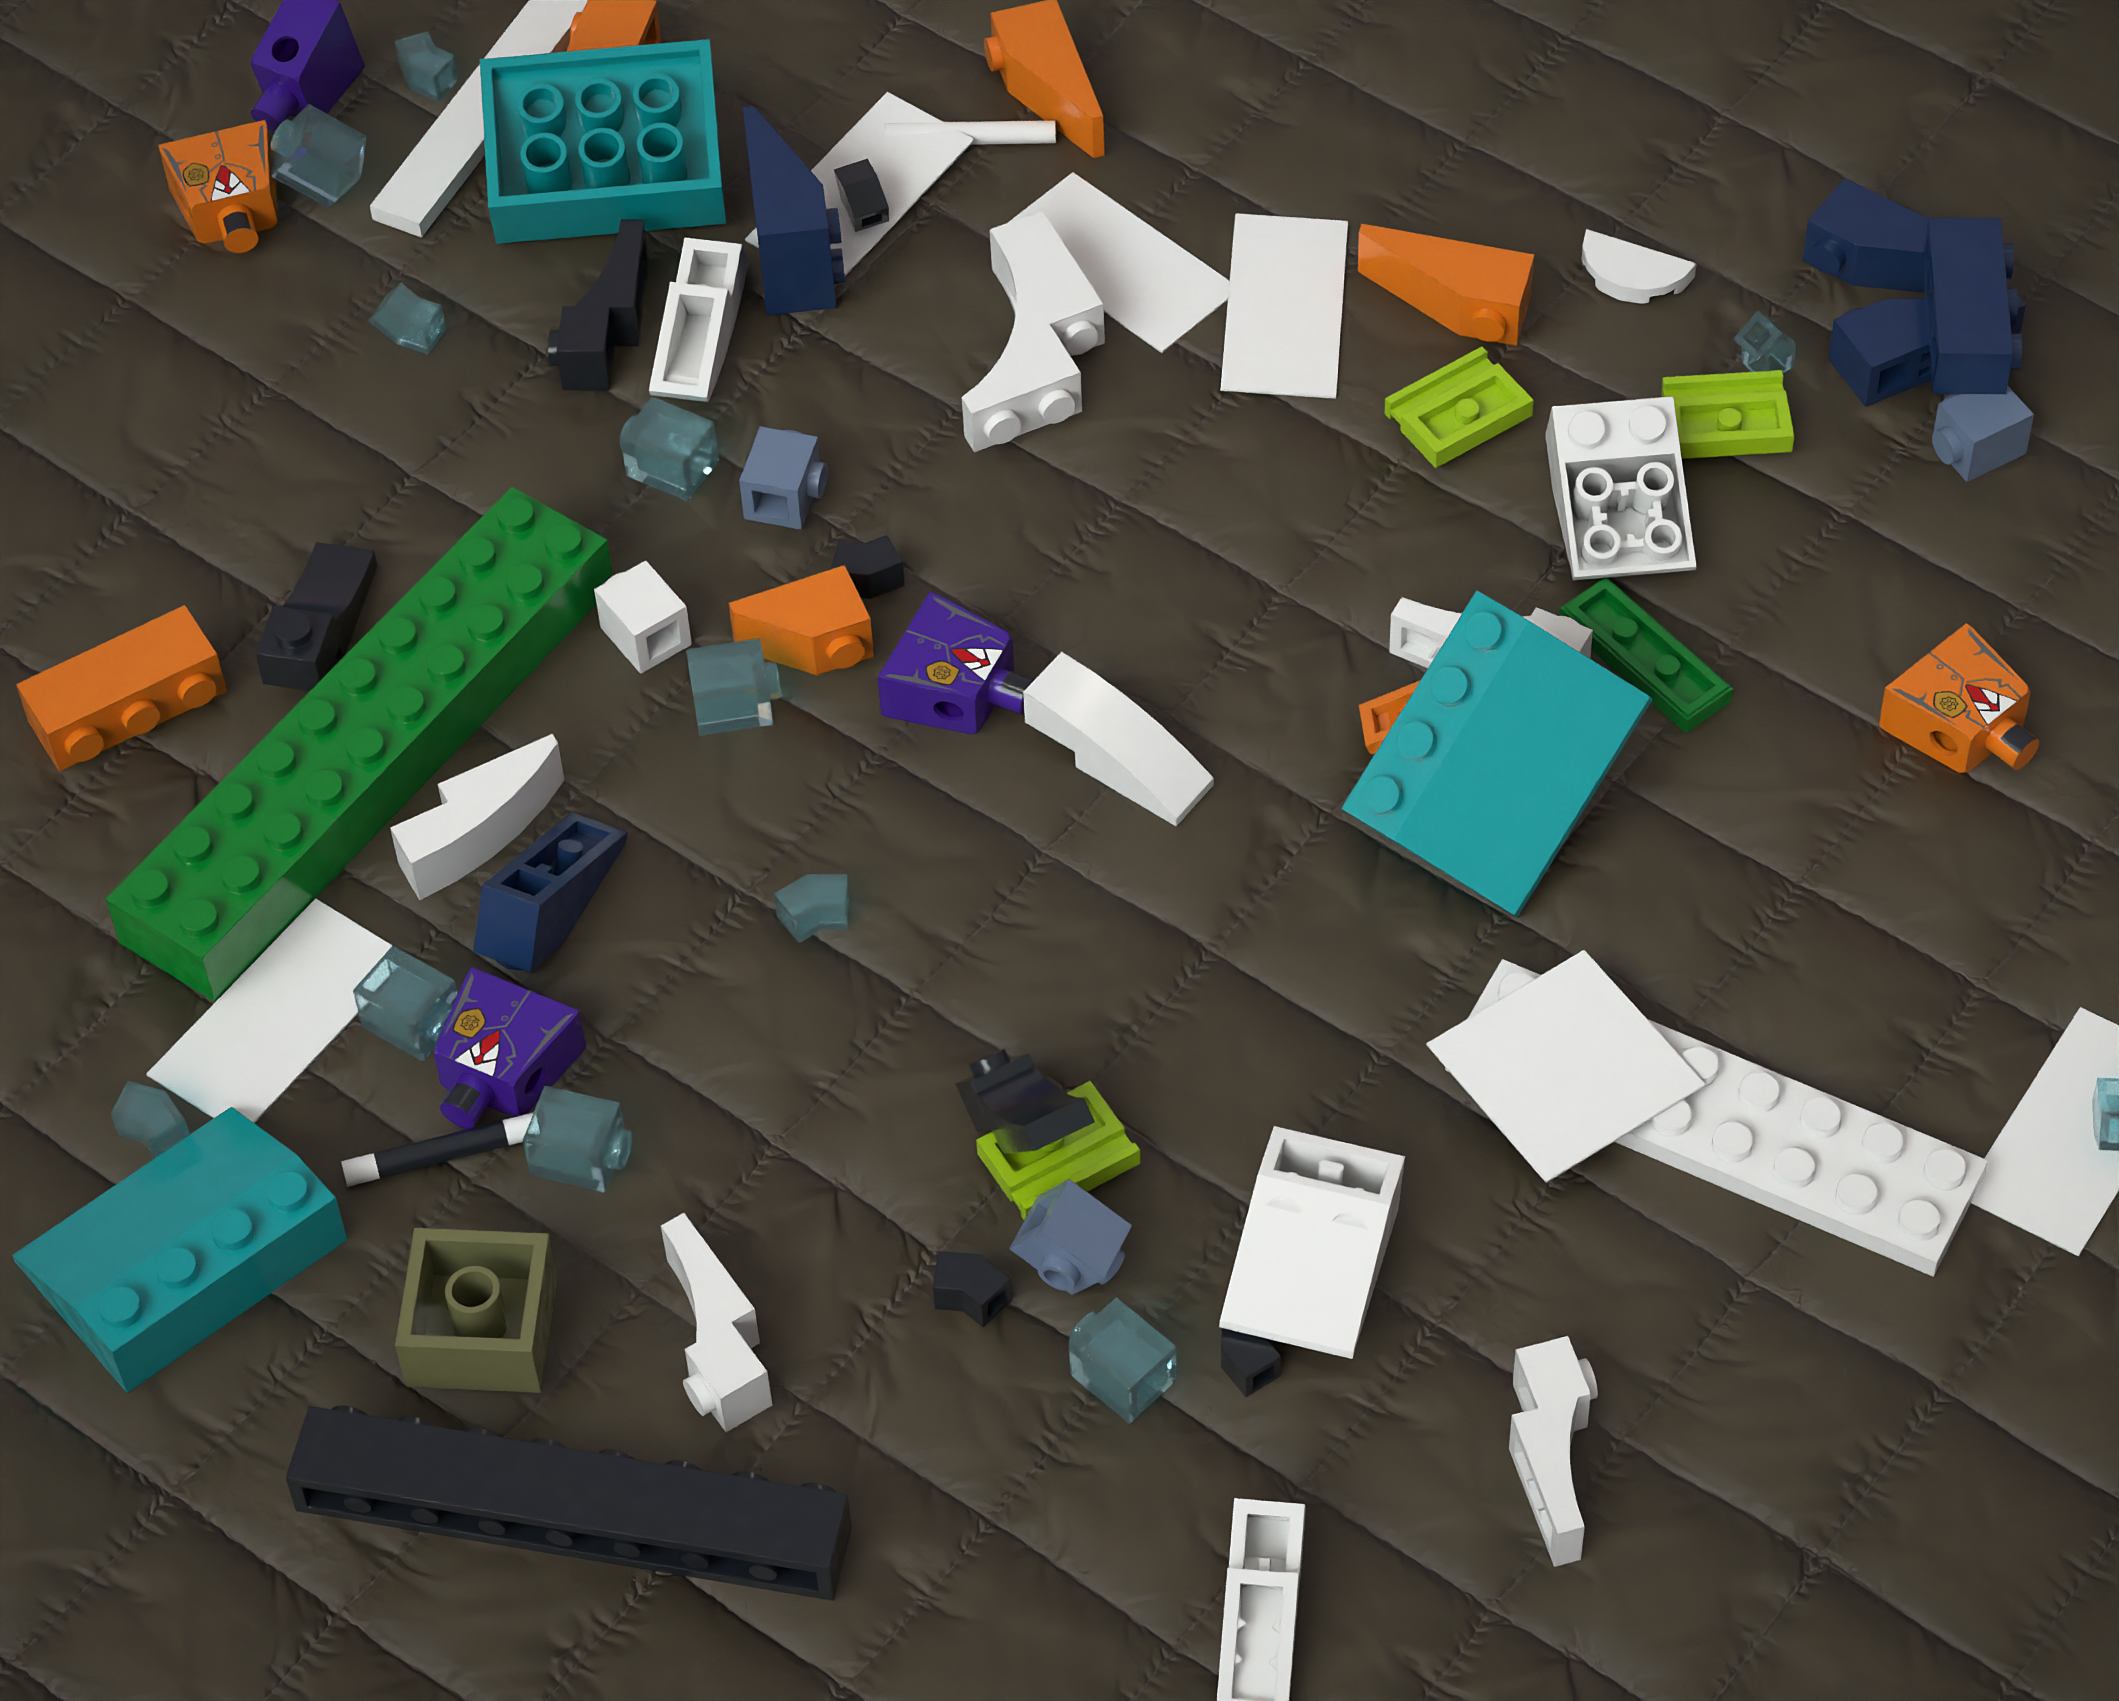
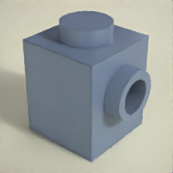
(1981, 431)
(782, 477)
(1071, 1238)

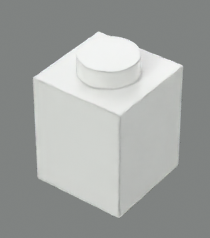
(643, 616)

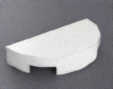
(1633, 271)

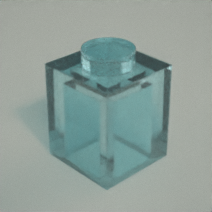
(317, 155)
(669, 448)
(732, 686)
(405, 1002)
(576, 1139)
(1121, 1359)

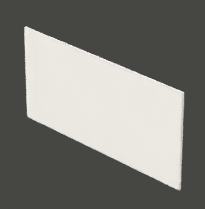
(903, 164)
(1133, 268)
(1284, 306)
(273, 1017)
(2046, 1160)

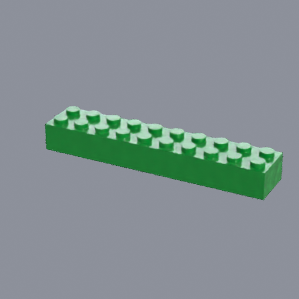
(360, 744)

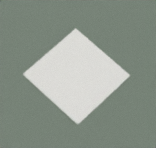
(1565, 1065)

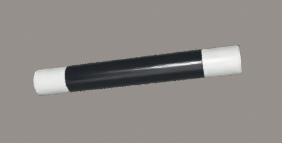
(435, 1150)

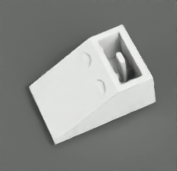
(1620, 488)
(1313, 1242)

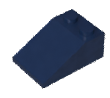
(791, 224)

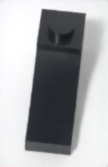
(604, 316)
(316, 618)
(1020, 1103)

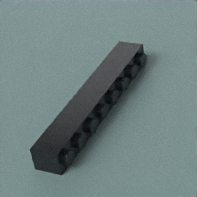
(571, 1501)

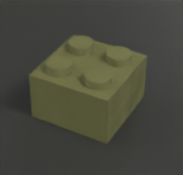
(476, 1310)

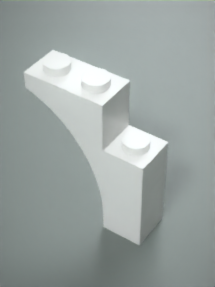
(1054, 320)

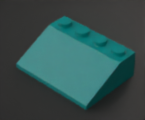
(601, 141)
(1497, 753)
(184, 1246)

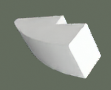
(699, 319)
(1115, 739)
(477, 816)

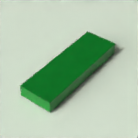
(1648, 655)

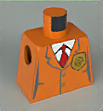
(224, 184)
(1961, 705)

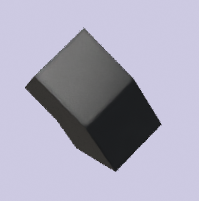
(862, 195)
(872, 566)
(970, 1285)
(1249, 1360)

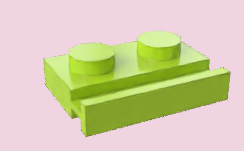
(1459, 407)
(1731, 413)
(1084, 1157)

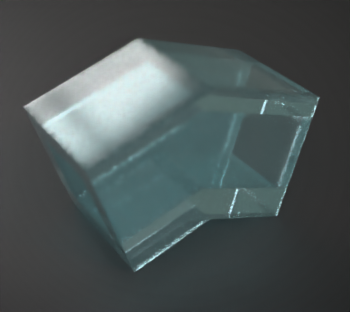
(426, 67)
(409, 319)
(1765, 345)
(814, 904)
(2106, 1113)
(149, 1117)

